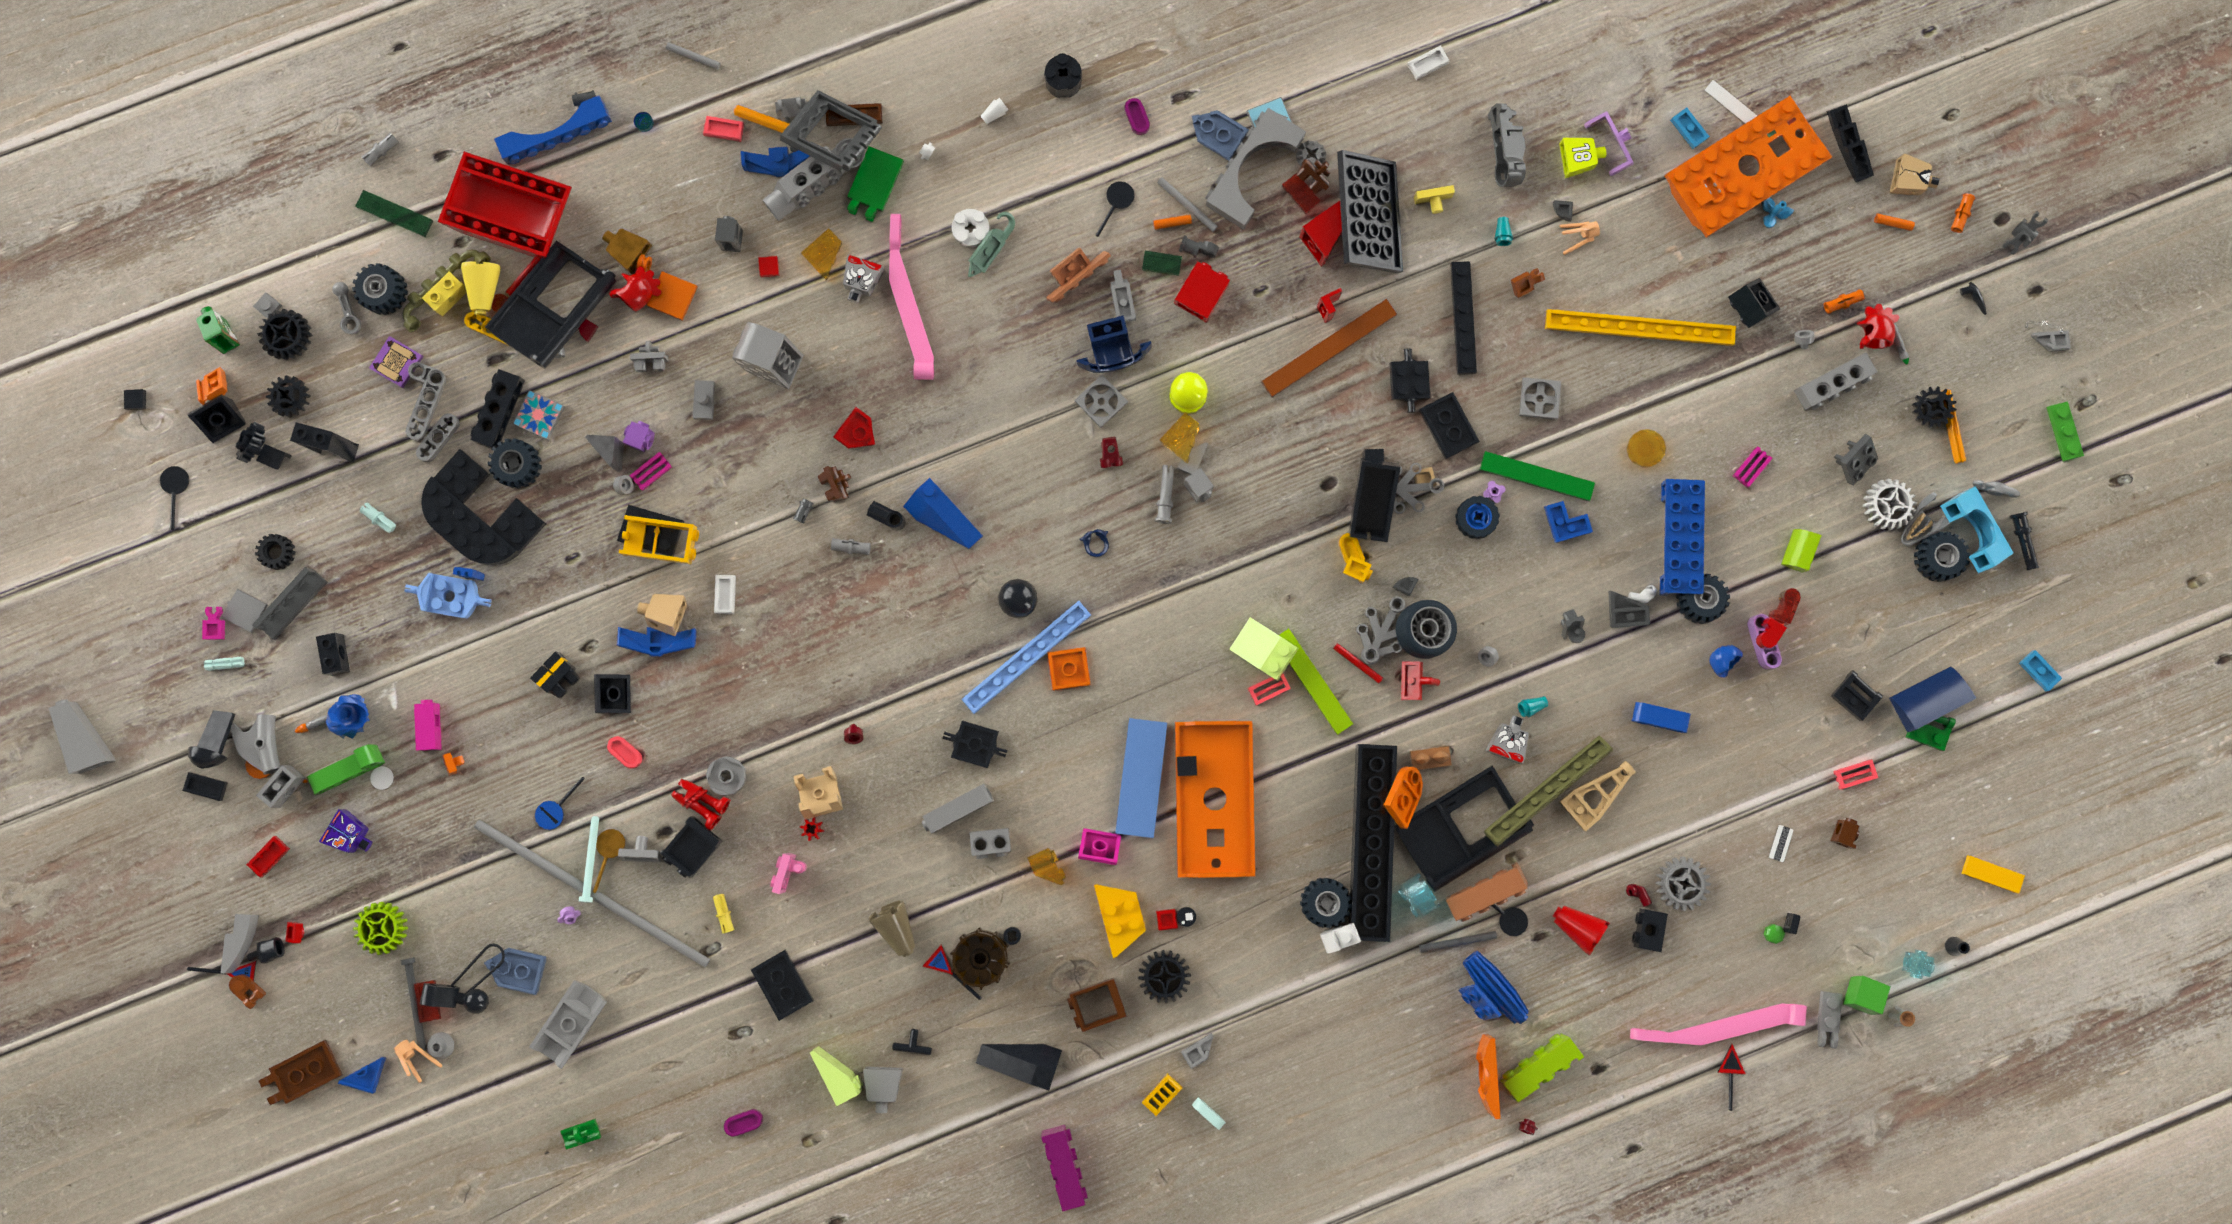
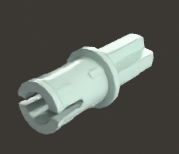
(377, 518)

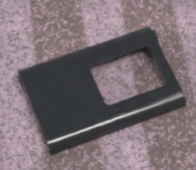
(533, 326)
(1438, 843)

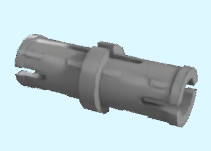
(380, 149)
(850, 546)

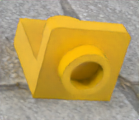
(1357, 569)

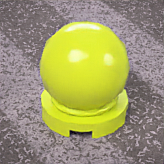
(1188, 392)

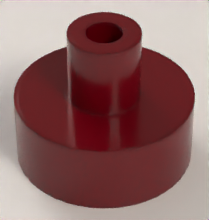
(853, 734)

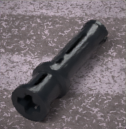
(2025, 529)

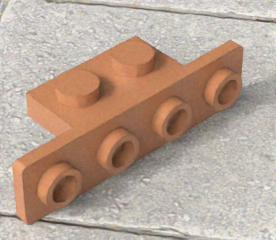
(1073, 270)

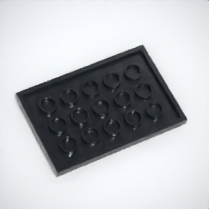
(1370, 212)

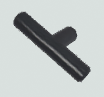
(912, 1047)

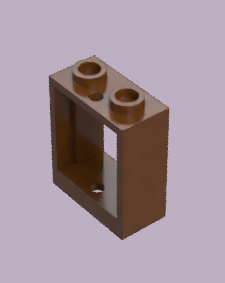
(1079, 1020)

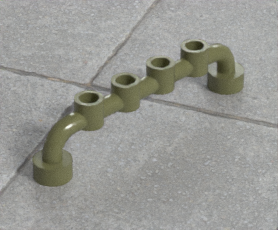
(415, 300)

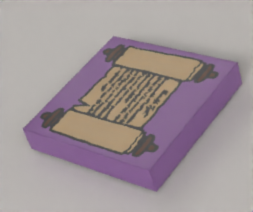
(394, 361)

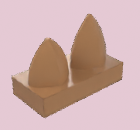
(1431, 758)

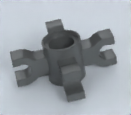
(2025, 232)

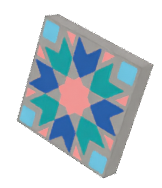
(538, 415)

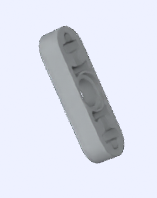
(436, 429)

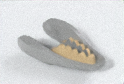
(1921, 525)

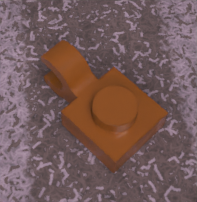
(1525, 282)

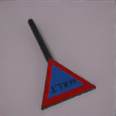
(939, 962)
(248, 969)

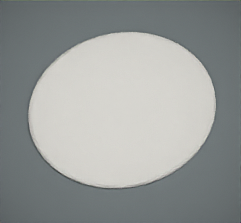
(381, 777)

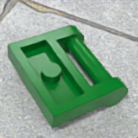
(1933, 736)

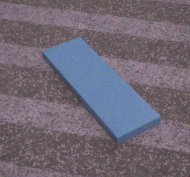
(1141, 778)

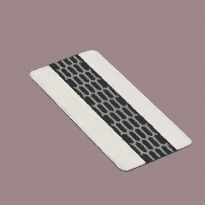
(1781, 843)

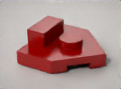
(856, 430)

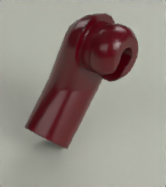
(1640, 892)

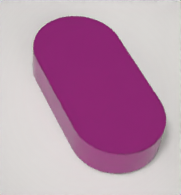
(1137, 116)
(743, 1122)

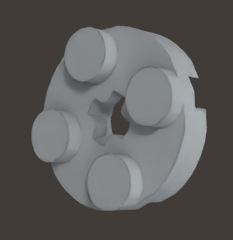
(720, 766)

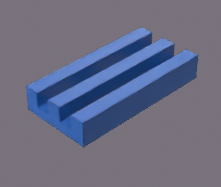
(468, 573)

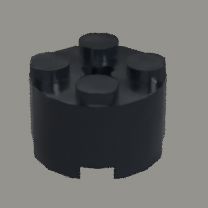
(1063, 86)

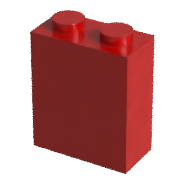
(1202, 291)

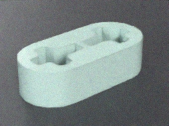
(1208, 1113)

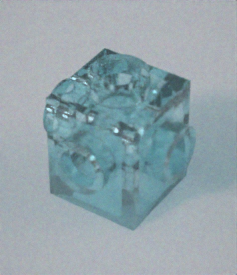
(1918, 964)

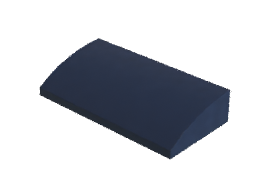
(1931, 698)

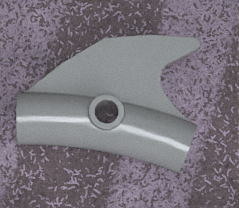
(258, 744)

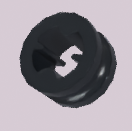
(1006, 936)

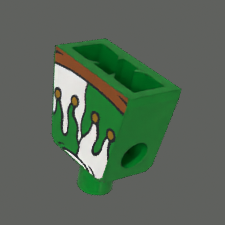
(216, 330)

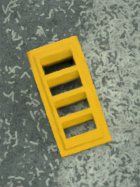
(1177, 1087)

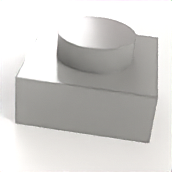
(267, 305)

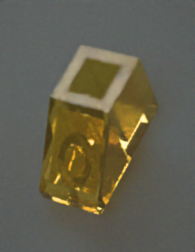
(1045, 866)

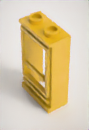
(635, 536)

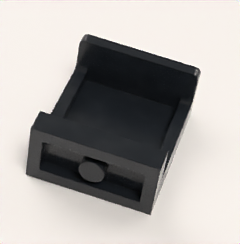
(691, 847)

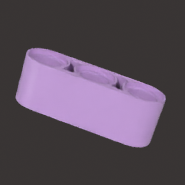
(1762, 654)

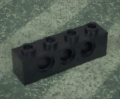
(500, 419)

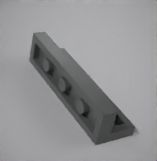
(290, 602)

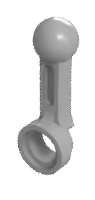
(341, 290)

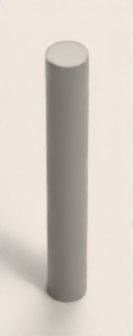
(692, 55)

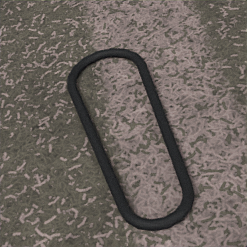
(476, 958)

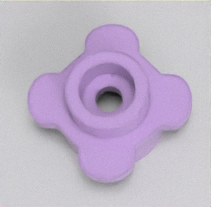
(1489, 491)
(568, 915)

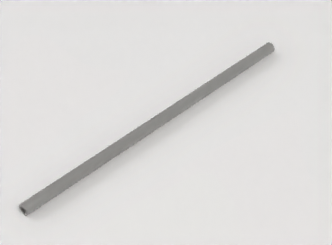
(598, 897)

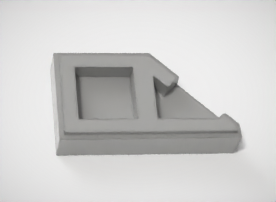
(2053, 340)

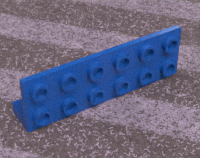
(1683, 536)

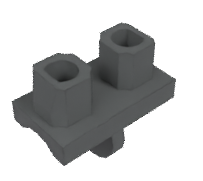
(1573, 626)

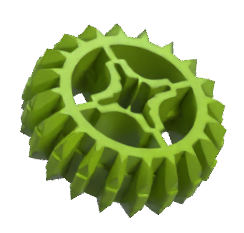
(367, 920)

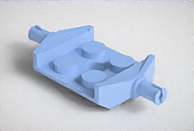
(433, 592)

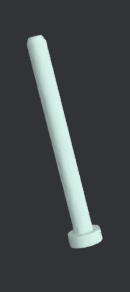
(590, 861)

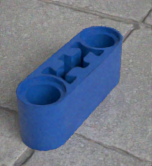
(1661, 717)

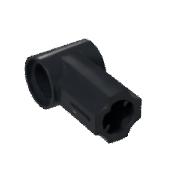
(885, 515)

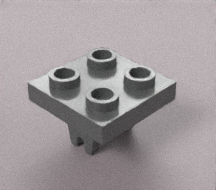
(1858, 459)

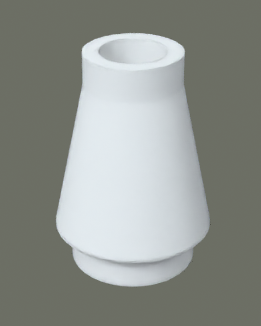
(994, 111)

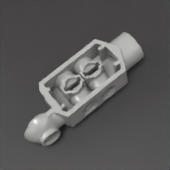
(804, 183)

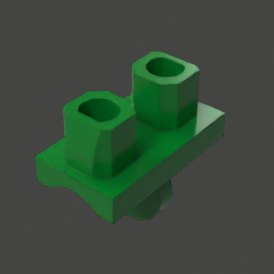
(580, 1134)

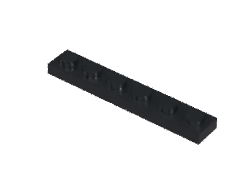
(1463, 318)

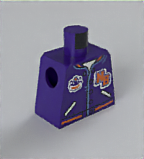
(346, 833)

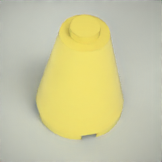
(480, 285)

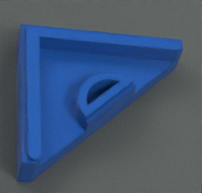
(366, 1078)

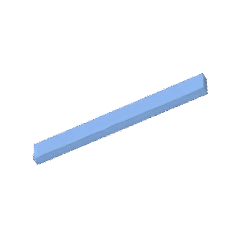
(1026, 657)

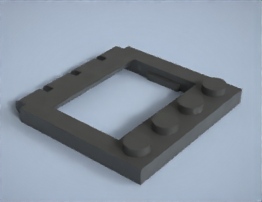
(809, 117)

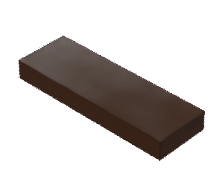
(872, 110)

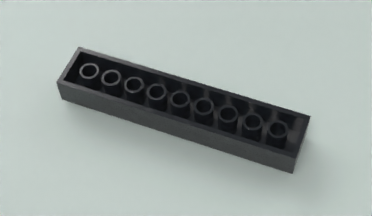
(1372, 842)

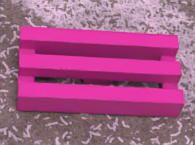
(1762, 454)
(646, 465)

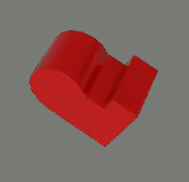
(1771, 634)

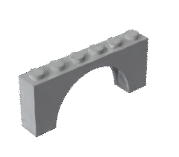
(1269, 132)

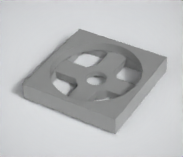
(1524, 410)
(1101, 421)

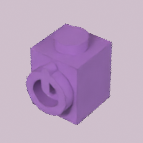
(638, 436)

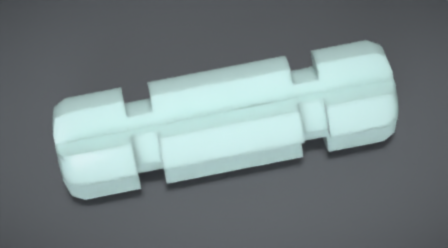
(224, 663)

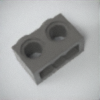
(728, 234)

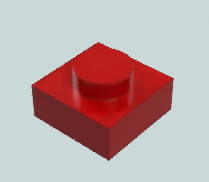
(294, 932)

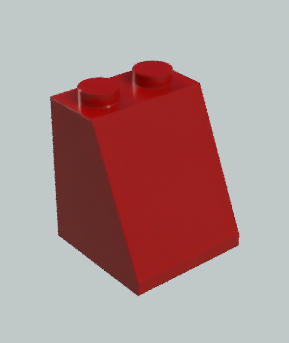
(1323, 233)

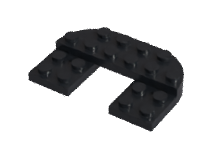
(462, 528)

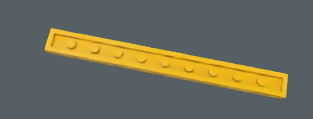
(1640, 327)

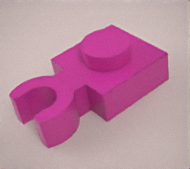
(213, 627)

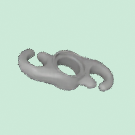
(1996, 488)

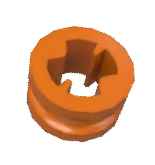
(644, 262)

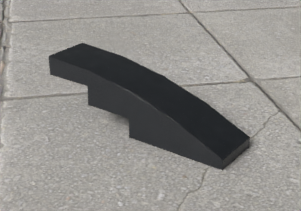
(1849, 143)

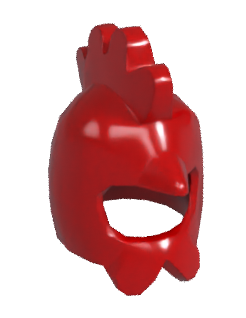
(638, 290)
(1878, 327)

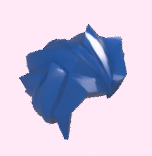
(347, 716)

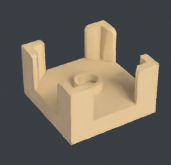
(818, 794)

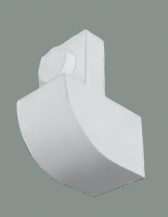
(1340, 937)

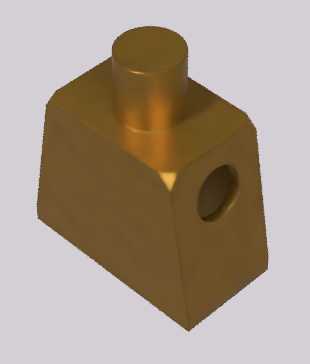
(626, 248)

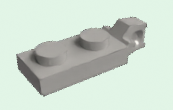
(1122, 297)

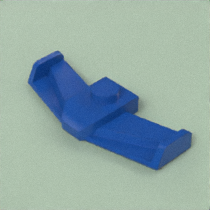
(776, 164)
(656, 642)

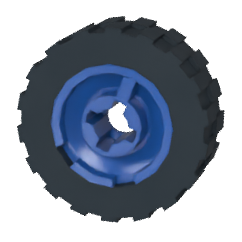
(1477, 528)

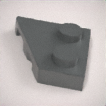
(1627, 611)

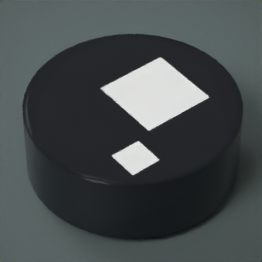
(1186, 916)

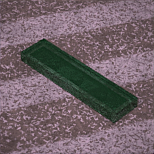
(394, 213)

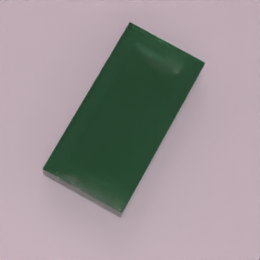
(1161, 263)

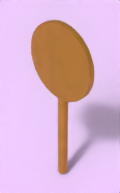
(608, 846)

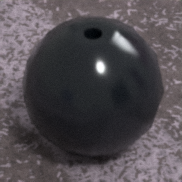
(1017, 598)

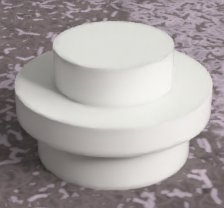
(926, 151)

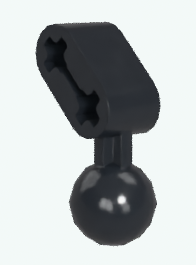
(449, 996)

